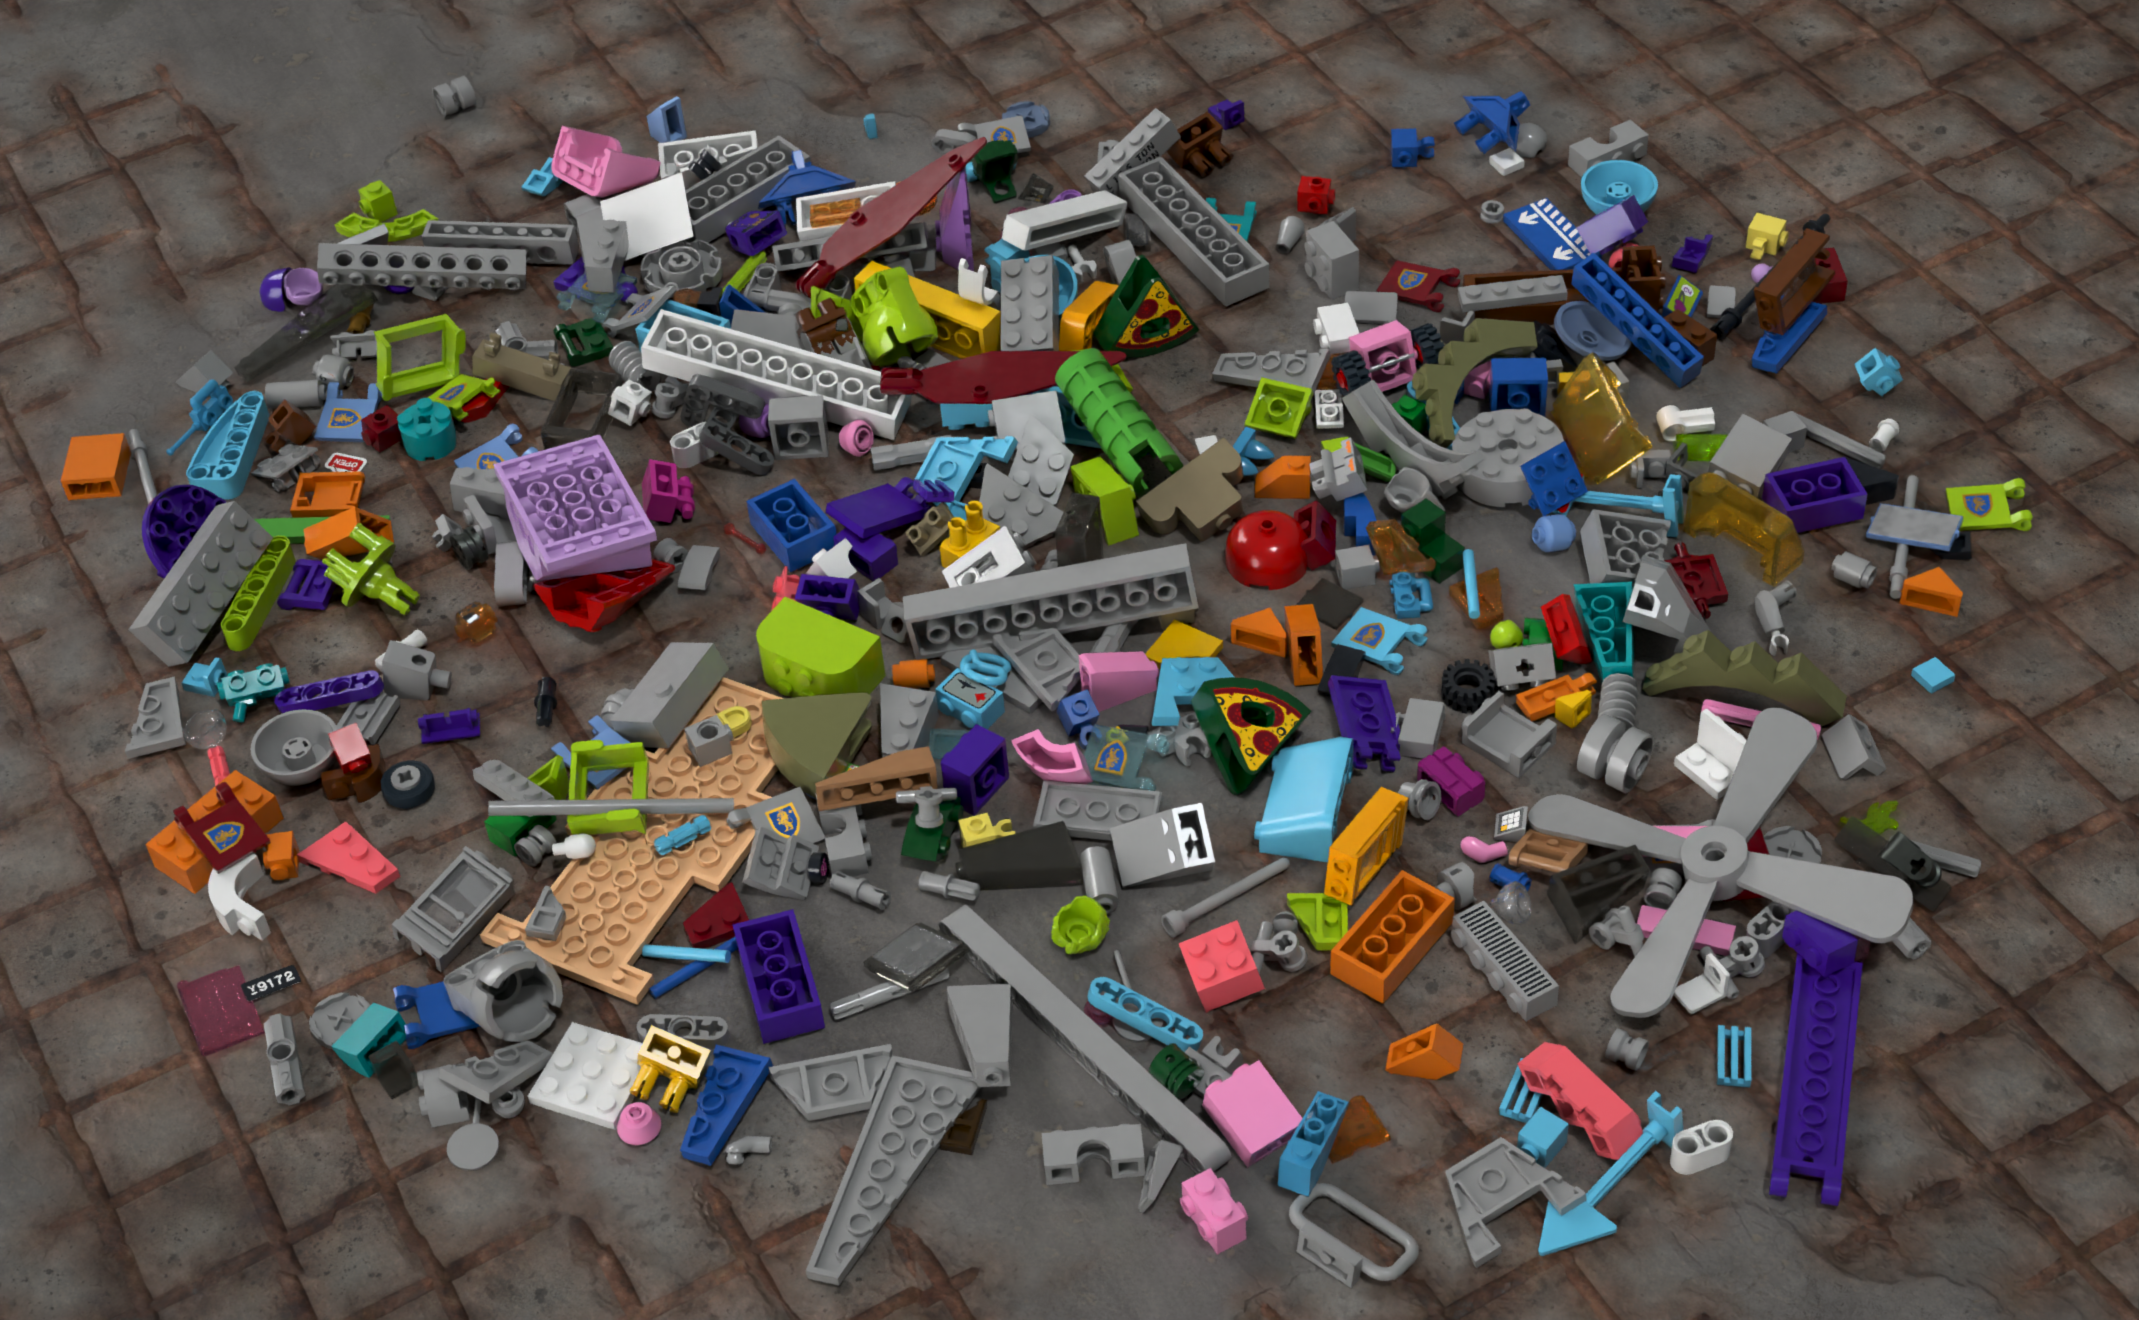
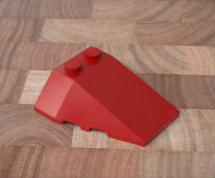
(599, 597)

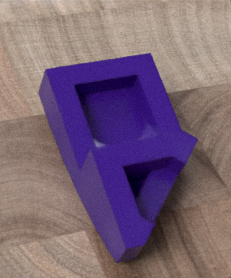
(1692, 254)

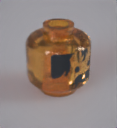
(475, 622)

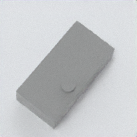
(670, 694)

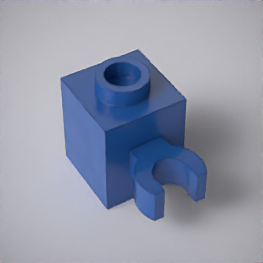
(1406, 147)
(1078, 715)

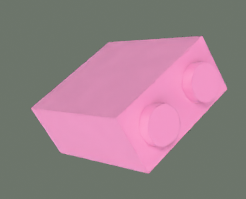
(1251, 1112)

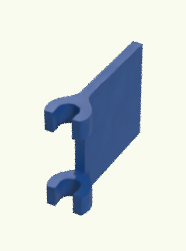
(434, 1011)

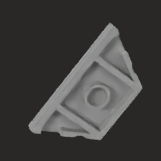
(1041, 462)
(1017, 507)
(1043, 661)
(833, 1082)

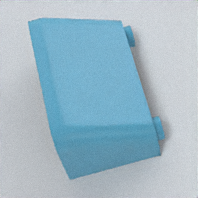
(1305, 799)

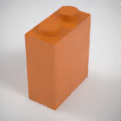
(96, 466)

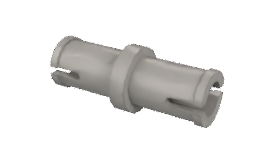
(860, 890)

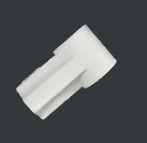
(1674, 421)

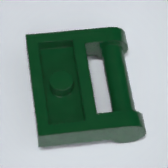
(591, 337)

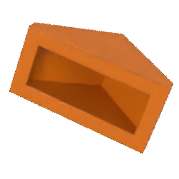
(1932, 592)
(1260, 632)

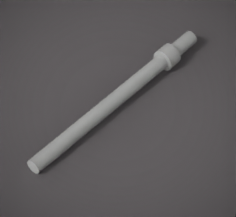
(139, 452)
(1899, 572)

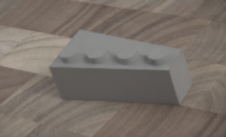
(483, 485)

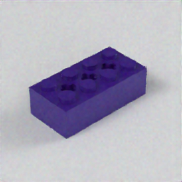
(778, 976)

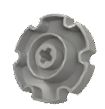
(684, 265)

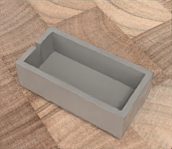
(1030, 304)

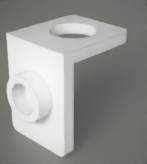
(1705, 988)

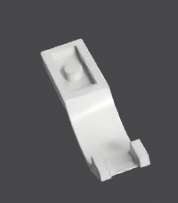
(972, 286)

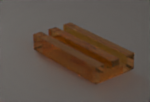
(833, 212)

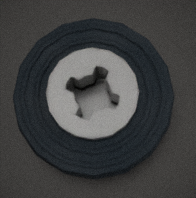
(407, 784)

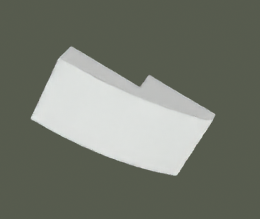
(1329, 409)

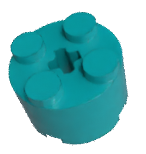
(427, 430)

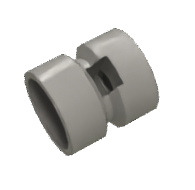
(462, 94)

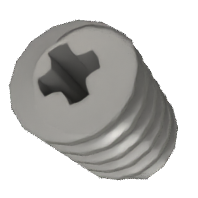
(627, 361)
(1619, 698)

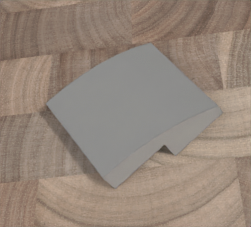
(779, 864)

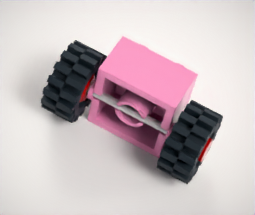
(1387, 355)

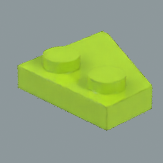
(1320, 918)

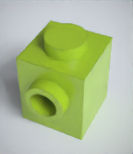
(377, 201)

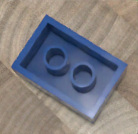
(791, 524)

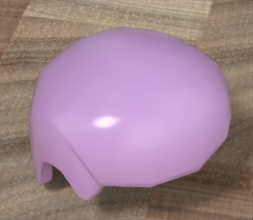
(302, 286)

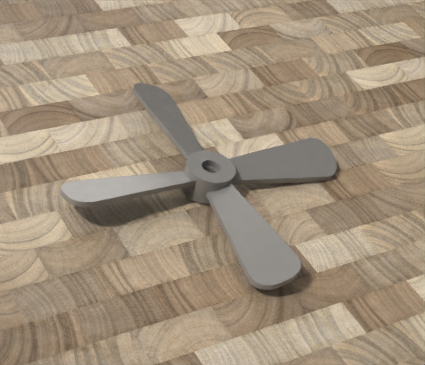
(1721, 866)

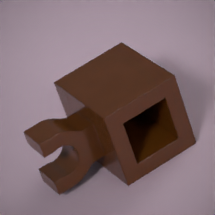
(289, 424)

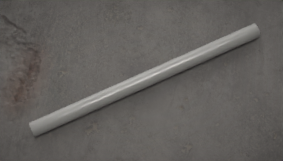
(590, 807)

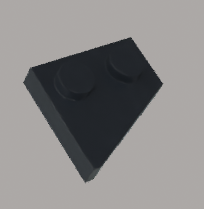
(1551, 347)

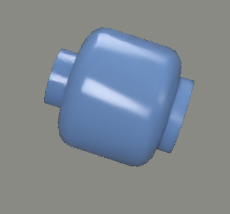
(1553, 533)

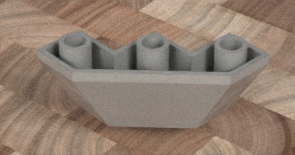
(1662, 603)

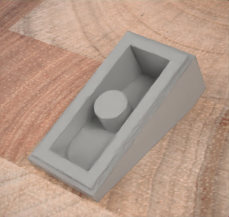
(1159, 1165)

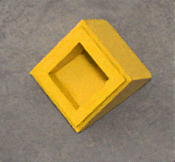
(1573, 708)

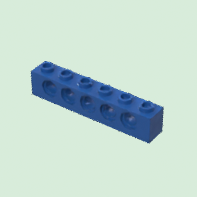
(1637, 320)

